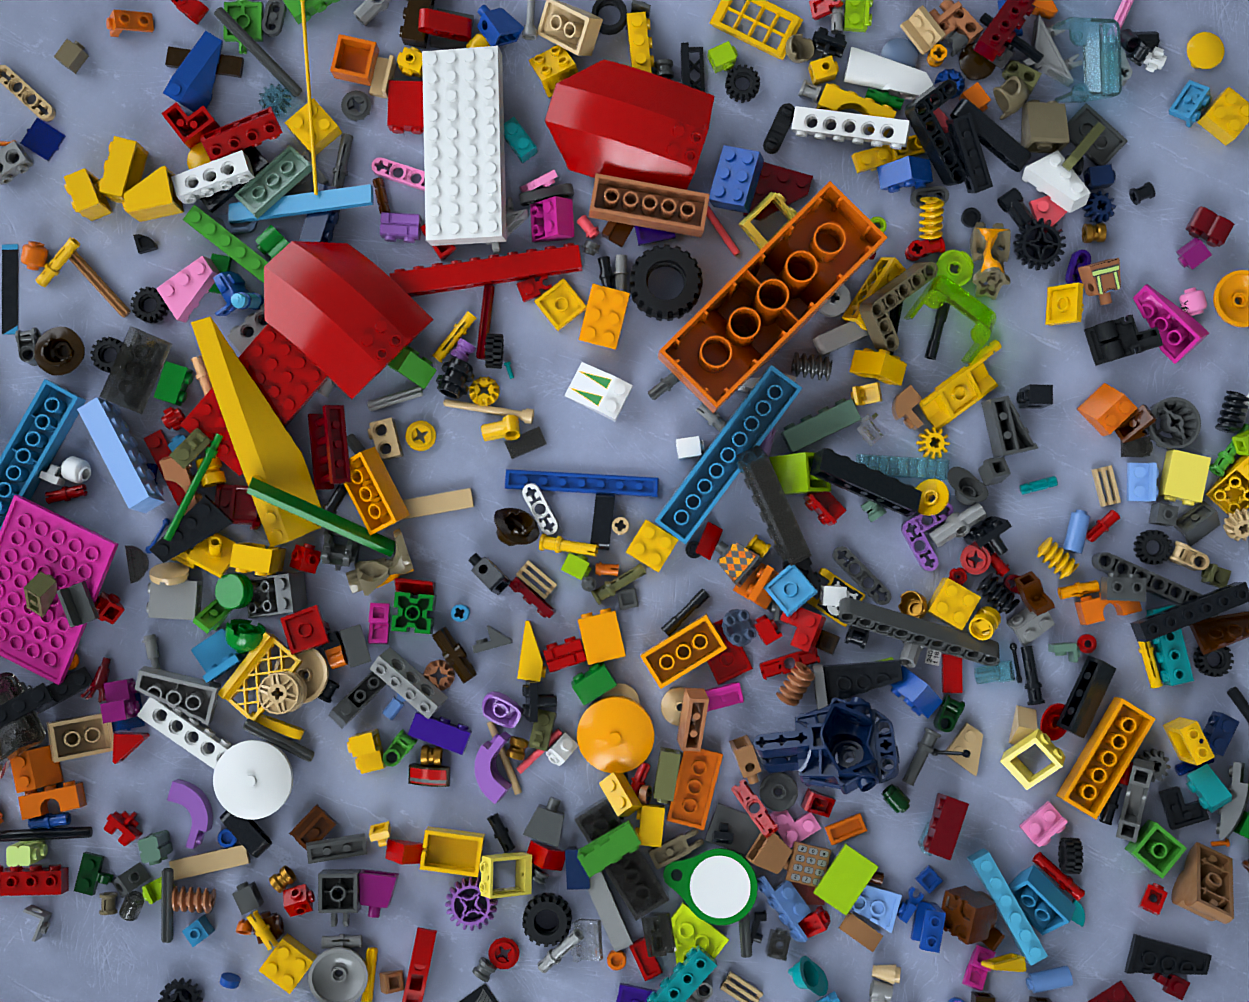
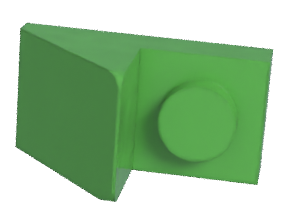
(211, 617)

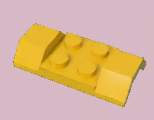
(957, 394)

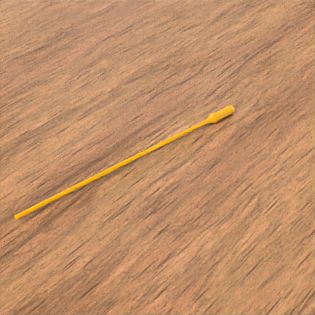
(309, 97)

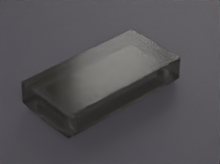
(525, 443)

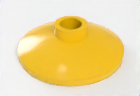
(932, 488)

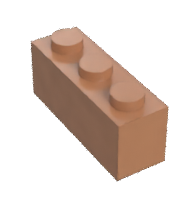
(692, 719)

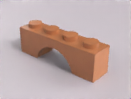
(174, 472)

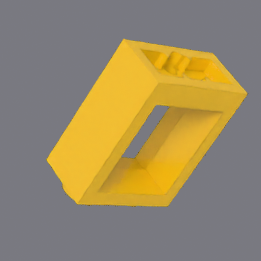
(1185, 738)

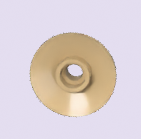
(669, 705)

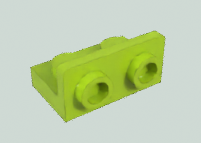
(857, 15)

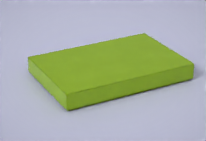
(845, 879)

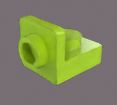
(152, 891)

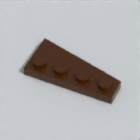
(1220, 631)

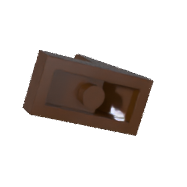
(1135, 424)

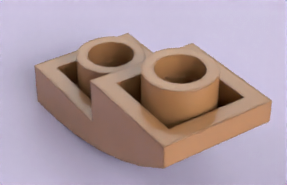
(860, 932)

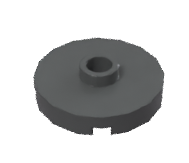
(778, 781)

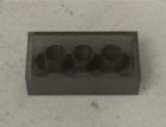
(136, 370)

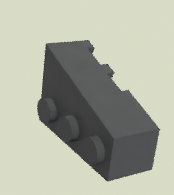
(1005, 428)

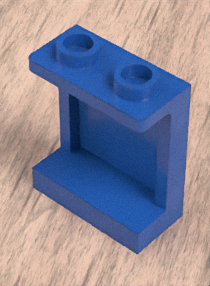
(928, 926)

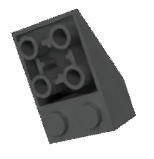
(278, 595)

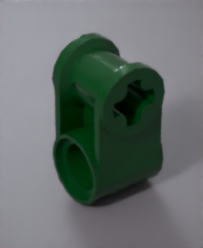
(949, 712)

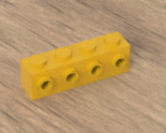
(639, 41)

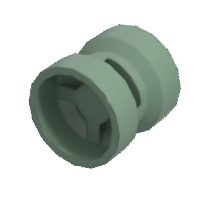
(873, 510)

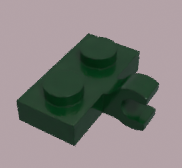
(90, 874)

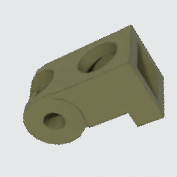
(1022, 71)

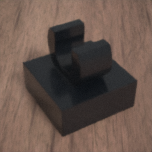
(722, 835)

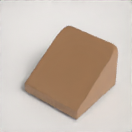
(391, 981)

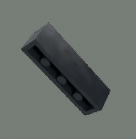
(1086, 696)

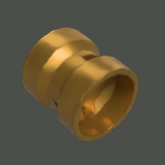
(1094, 233)
(517, 748)
(431, 755)
(282, 879)

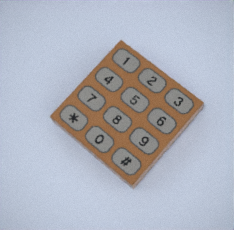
(807, 864)

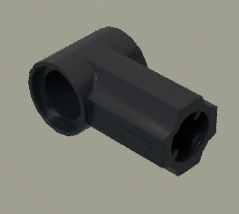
(1130, 39)
(1013, 204)

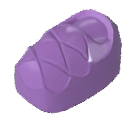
(501, 709)

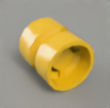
(213, 474)
(984, 623)

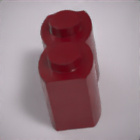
(1209, 226)

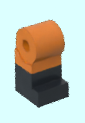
(335, 651)

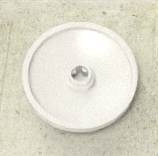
(253, 779)

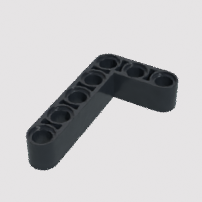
(935, 133)

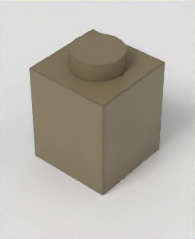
(71, 55)

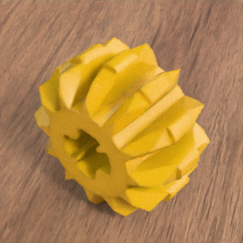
(926, 440)

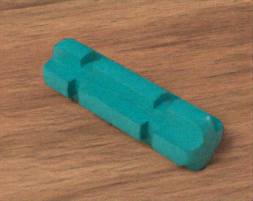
(1038, 485)

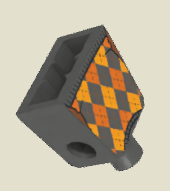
(737, 561)

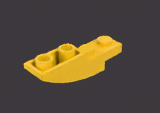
(878, 156)

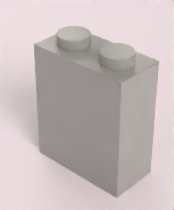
(174, 601)

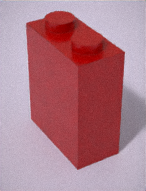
(405, 107)

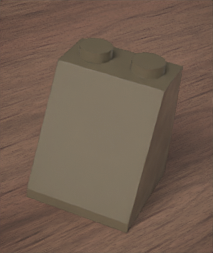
(1044, 126)

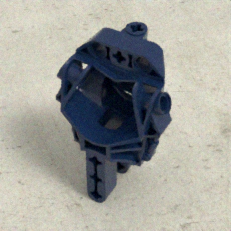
(823, 734)

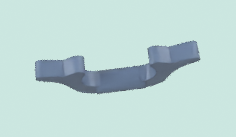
(240, 229)

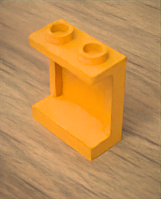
(601, 636)

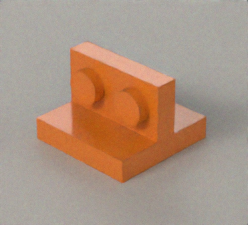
(753, 587)

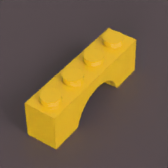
(837, 99)

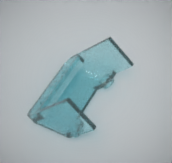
(1100, 58)

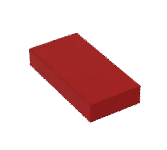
(951, 674)
(648, 965)

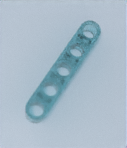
(906, 466)

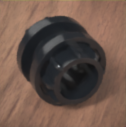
(456, 375)

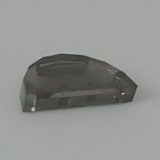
(137, 563)

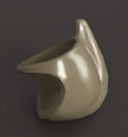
(1011, 96)

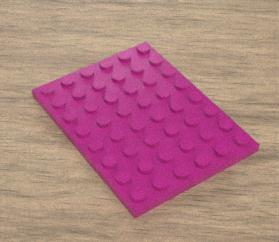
(46, 542)

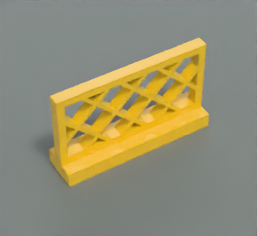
(248, 667)

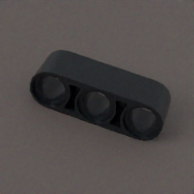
(602, 521)
(247, 833)

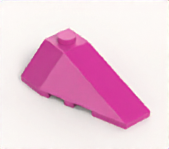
(1177, 328)

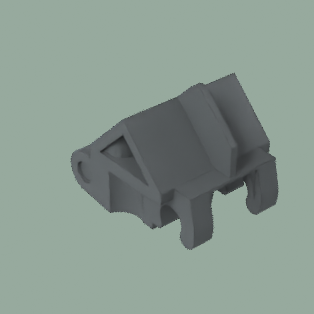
(338, 554)

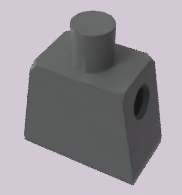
(546, 823)

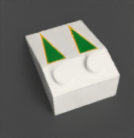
(599, 391)

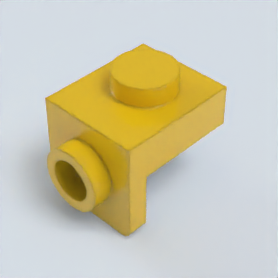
(866, 394)

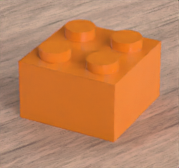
(354, 60)

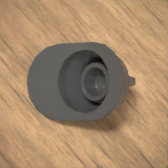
(967, 487)

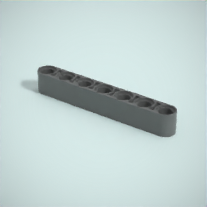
(1165, 585)

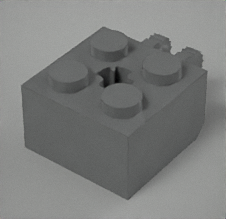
(331, 901)

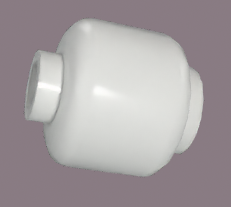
(75, 470)

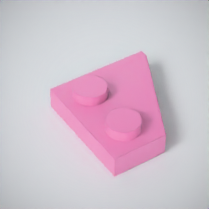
(545, 180)

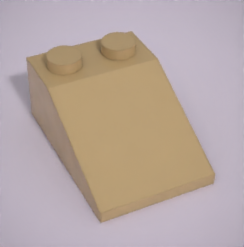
(569, 27)
(79, 737)

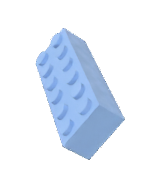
(121, 455)

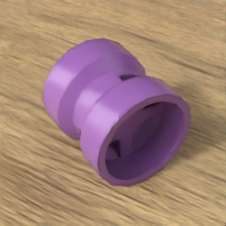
(463, 350)

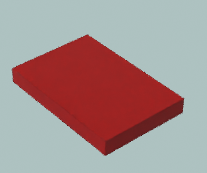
(729, 662)

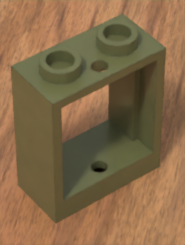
(666, 775)

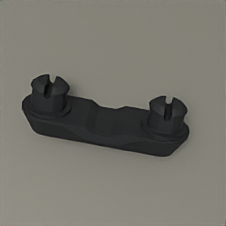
(779, 128)

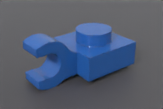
(908, 907)

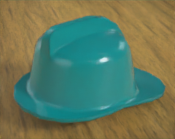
(809, 976)

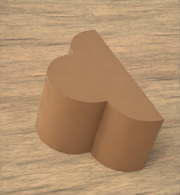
(1206, 885)

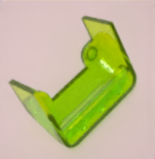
(944, 289)

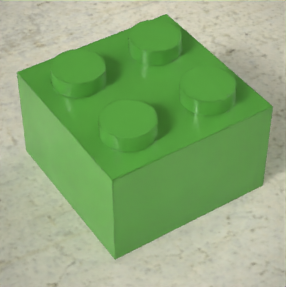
(1156, 848)

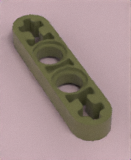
(1083, 146)

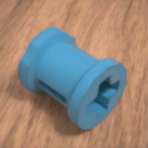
(454, 611)

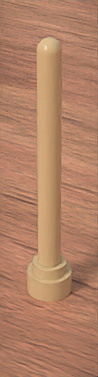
(525, 415)

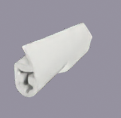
(885, 74)

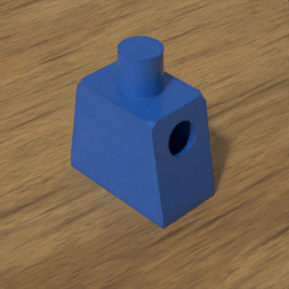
(498, 26)

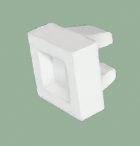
(53, 475)

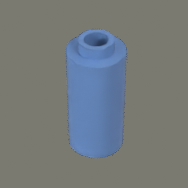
(1076, 531)
(1049, 979)

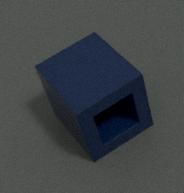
(1099, 177)

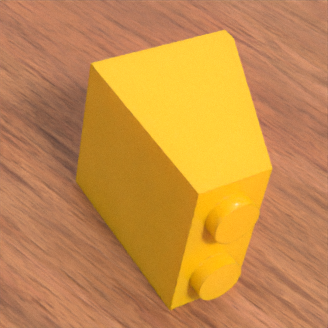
(153, 197)

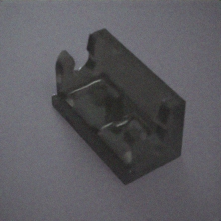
(658, 934)

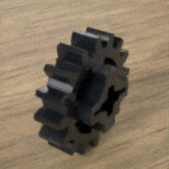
(183, 990)

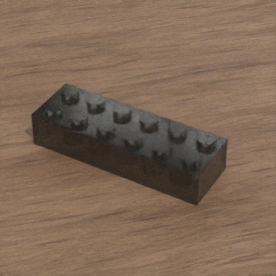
(773, 505)
(633, 873)

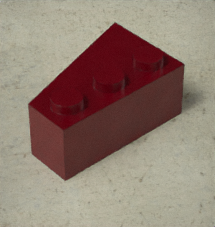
(945, 826)

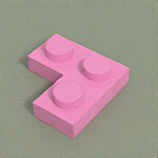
(794, 830)

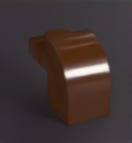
(1032, 593)

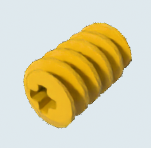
(932, 219)
(1056, 558)

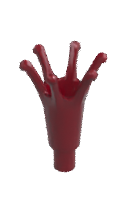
(98, 682)

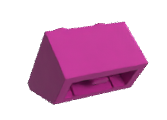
(552, 219)

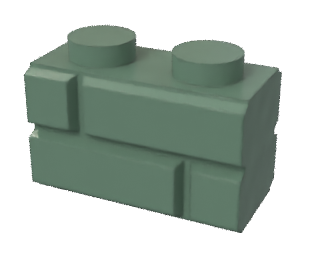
(155, 847)

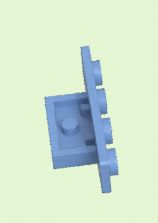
(788, 904)

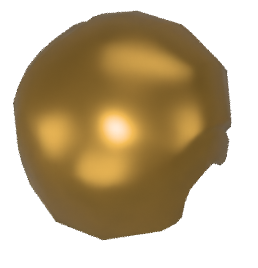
(913, 604)

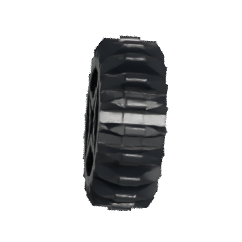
(1038, 252)

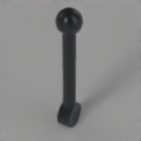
(1013, 647)
(966, 753)

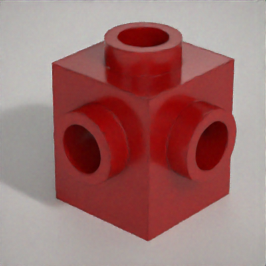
(305, 558)
(109, 607)
(298, 900)

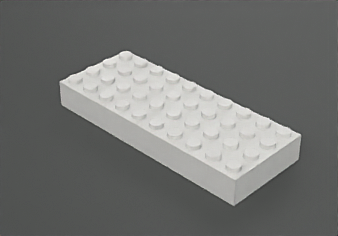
(464, 146)

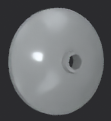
(331, 987)

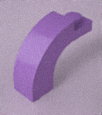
(486, 770)
(198, 806)

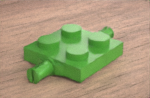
(249, 17)

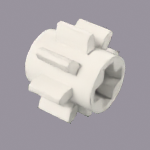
(1155, 60)

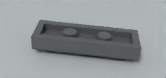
(336, 848)

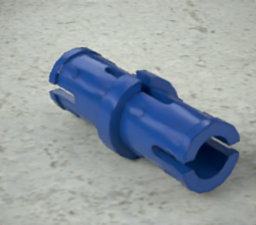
(49, 820)

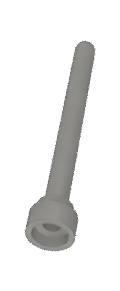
(529, 31)

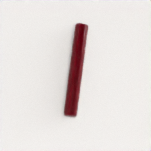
(485, 319)

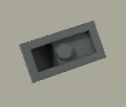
(496, 640)

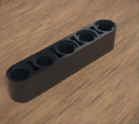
(994, 137)

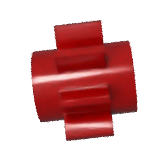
(173, 418)

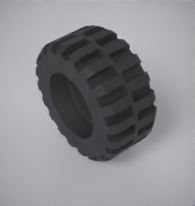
(677, 260)

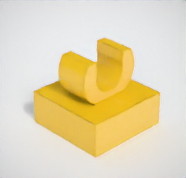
(380, 833)

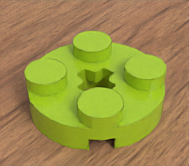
(955, 258)

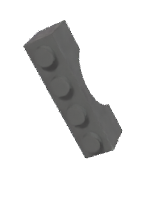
(1135, 799)

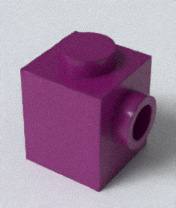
(1193, 254)

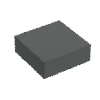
(627, 598)

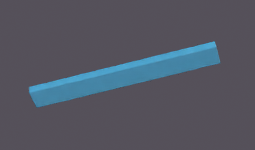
(307, 203)

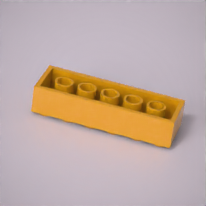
(1105, 757)

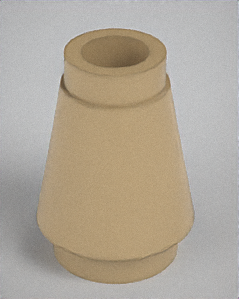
(887, 973)

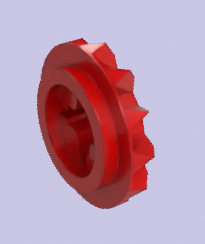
(969, 565)
(500, 961)

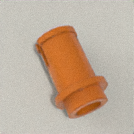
(606, 569)

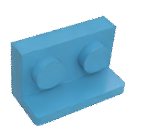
(1191, 102)

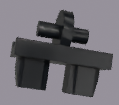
(827, 44)

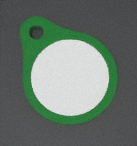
(715, 885)

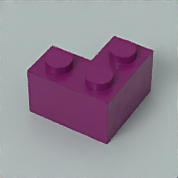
(120, 701)

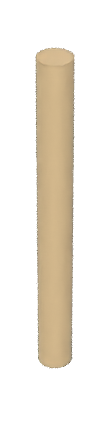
(506, 762)

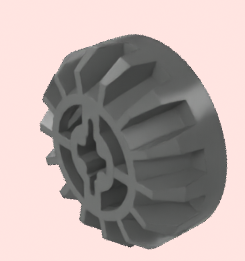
(1185, 427)

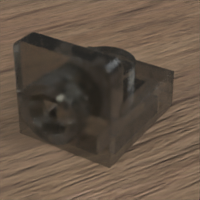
(1137, 448)

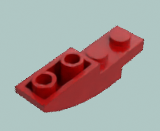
(419, 965)

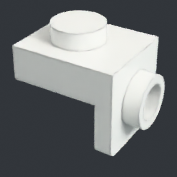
(561, 749)

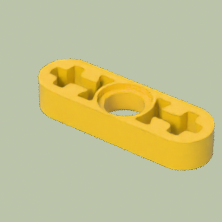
(280, 726)

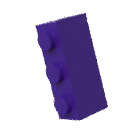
(440, 732)

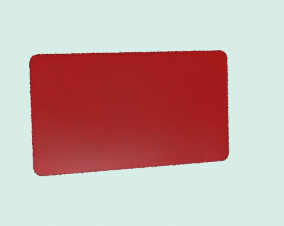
(709, 540)

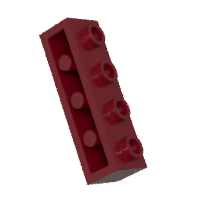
(1003, 28)

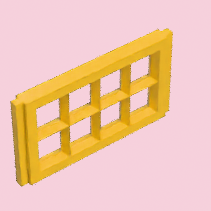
(780, 52)

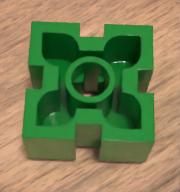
(404, 620)

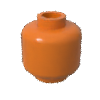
(34, 255)

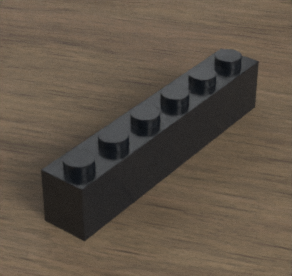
(865, 482)

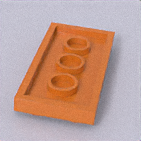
(694, 788)

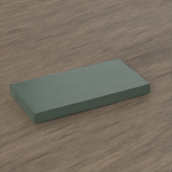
(274, 181)

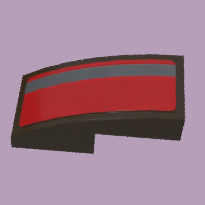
(429, 775)

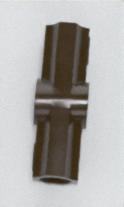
(454, 654)

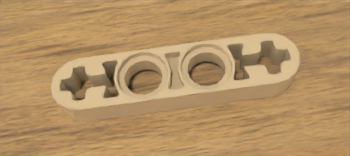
(25, 92)

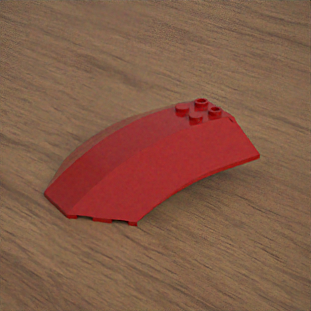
(629, 124)
(339, 310)

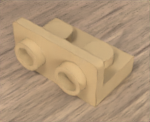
(923, 30)

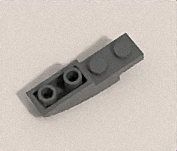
(1233, 811)

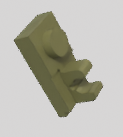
(190, 448)
(542, 730)

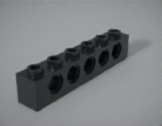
(1190, 611)

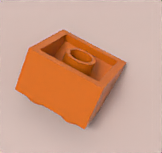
(1106, 409)
(35, 769)

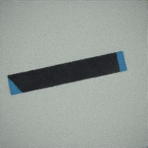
(9, 288)

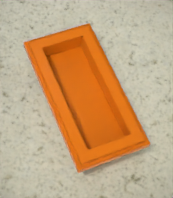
(845, 829)

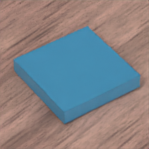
(790, 589)

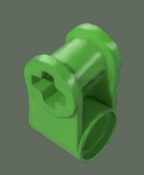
(399, 747)

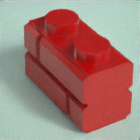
(565, 654)

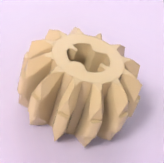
(1237, 525)

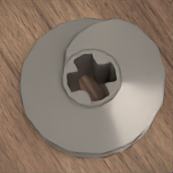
(839, 306)

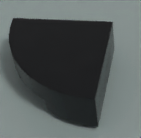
(144, 244)

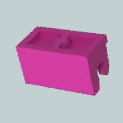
(724, 696)

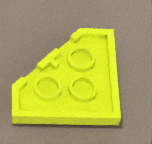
(692, 931)

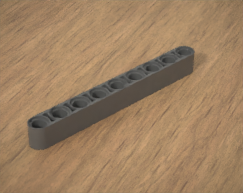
(918, 631)

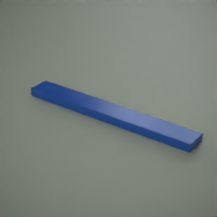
(583, 483)

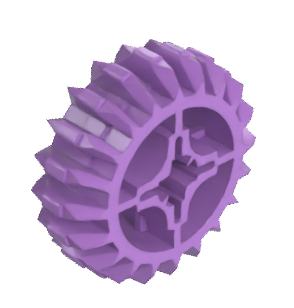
(462, 917)

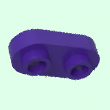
(1085, 259)

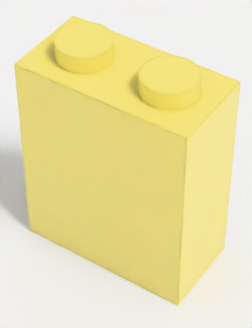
(1184, 477)

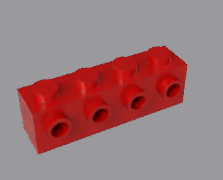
(241, 134)
(34, 880)

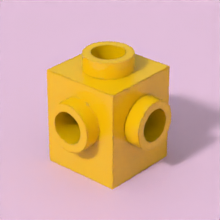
(410, 62)

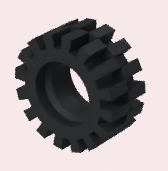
(742, 94)
(138, 303)
(100, 348)
(494, 351)
(1164, 547)
(1220, 669)
(1070, 855)

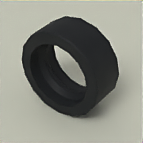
(615, 28)

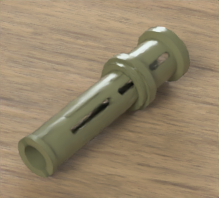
(610, 588)

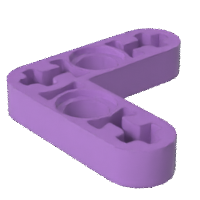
(920, 527)

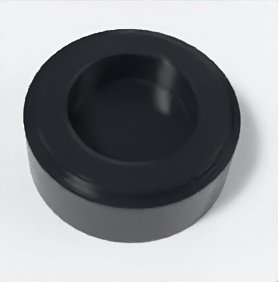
(970, 217)

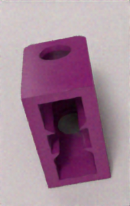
(376, 890)

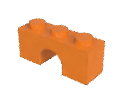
(1091, 609)
(68, 796)

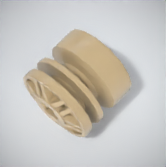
(293, 690)

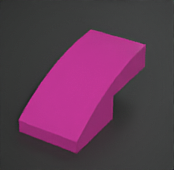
(379, 623)
(975, 973)

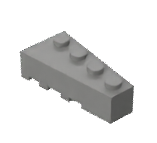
(180, 692)

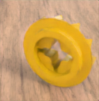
(484, 399)
(412, 433)

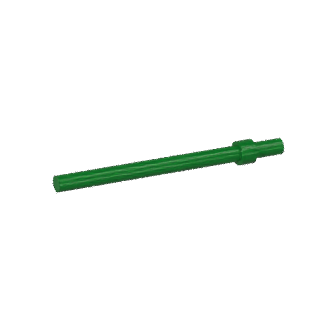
(211, 453)

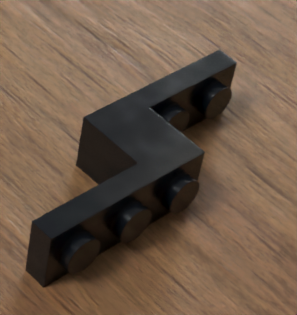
(44, 697)

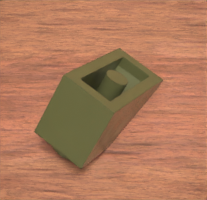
(40, 593)

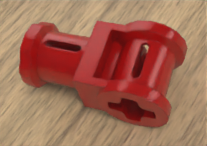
(924, 248)

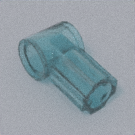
(1001, 672)

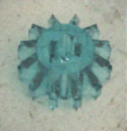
(269, 97)

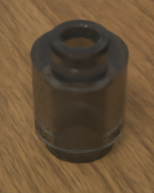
(131, 906)

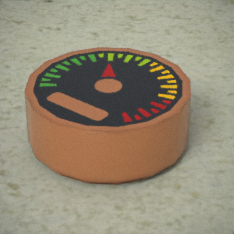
(645, 794)

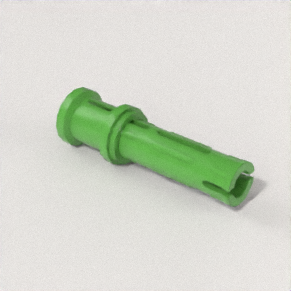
(1225, 457)

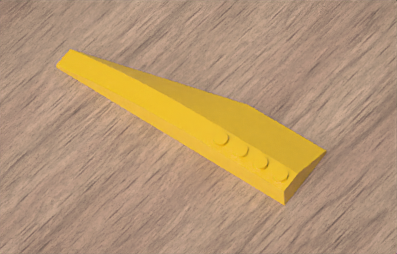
(257, 435)

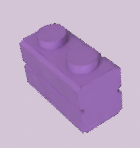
(400, 226)

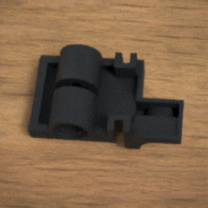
(1119, 339)

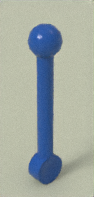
(166, 522)

